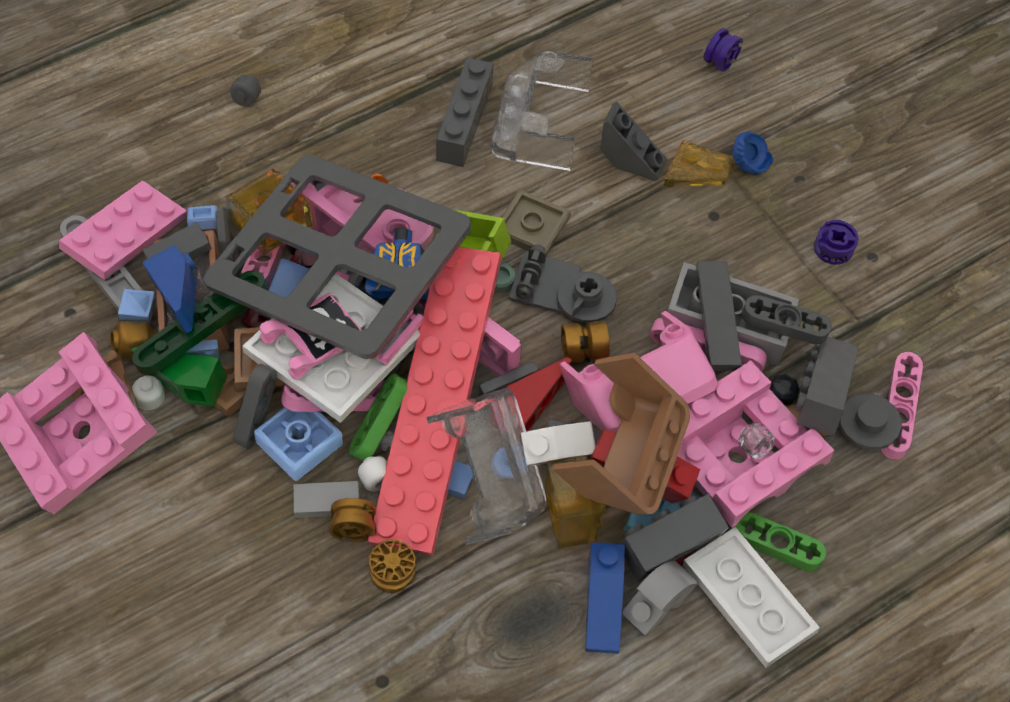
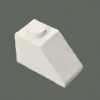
(558, 442)

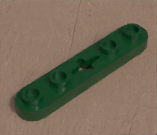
(173, 340)

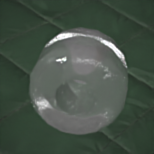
(756, 440)

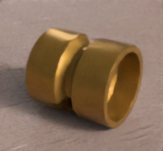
(595, 341)

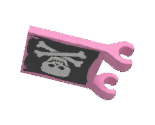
(313, 349)

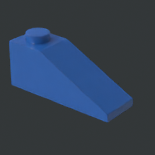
(175, 282)
(604, 597)

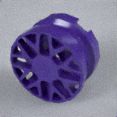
(723, 49)
(836, 240)

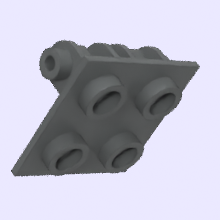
(540, 279)

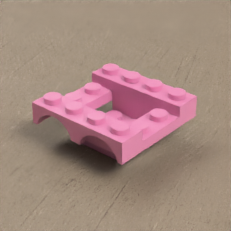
(715, 433)
(52, 456)

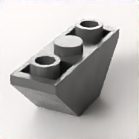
(629, 146)

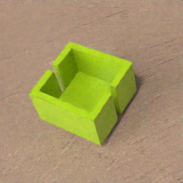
(486, 233)

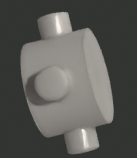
(387, 439)

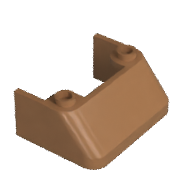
(644, 444)

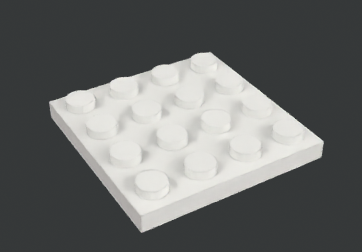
(344, 379)

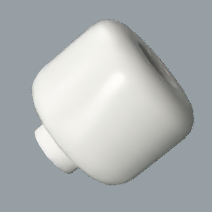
(148, 392)
(372, 473)

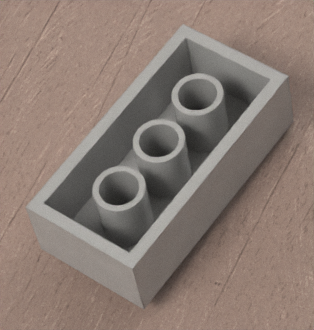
(687, 308)

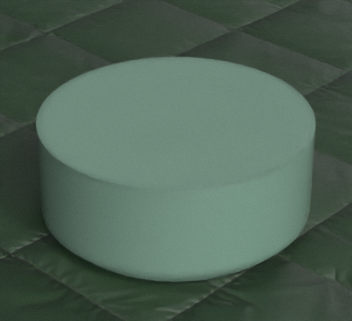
(505, 278)

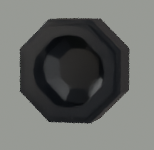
(785, 388)

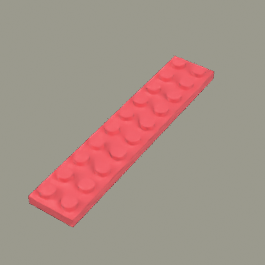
(439, 377)

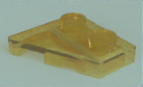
(699, 166)

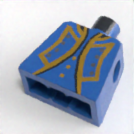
(401, 252)

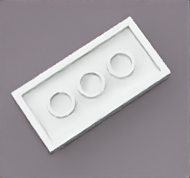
(751, 597)

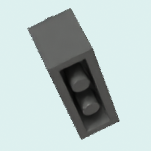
(673, 534)

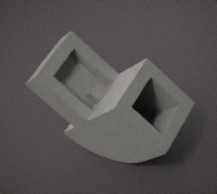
(657, 594)

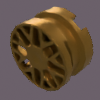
(352, 519)
(392, 567)

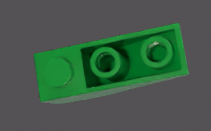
(193, 378)

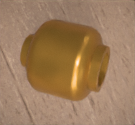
(129, 335)

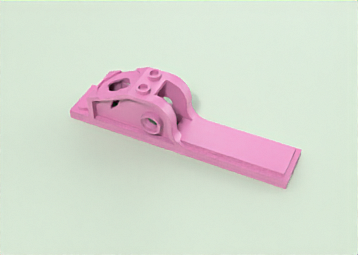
(332, 210)

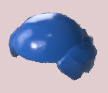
(751, 153)

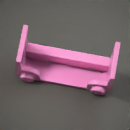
(677, 362)

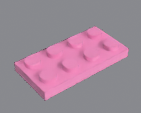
(122, 229)

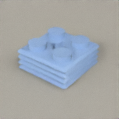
(300, 455)

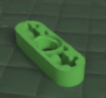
(378, 417)
(805, 542)

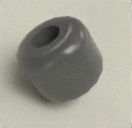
(245, 90)

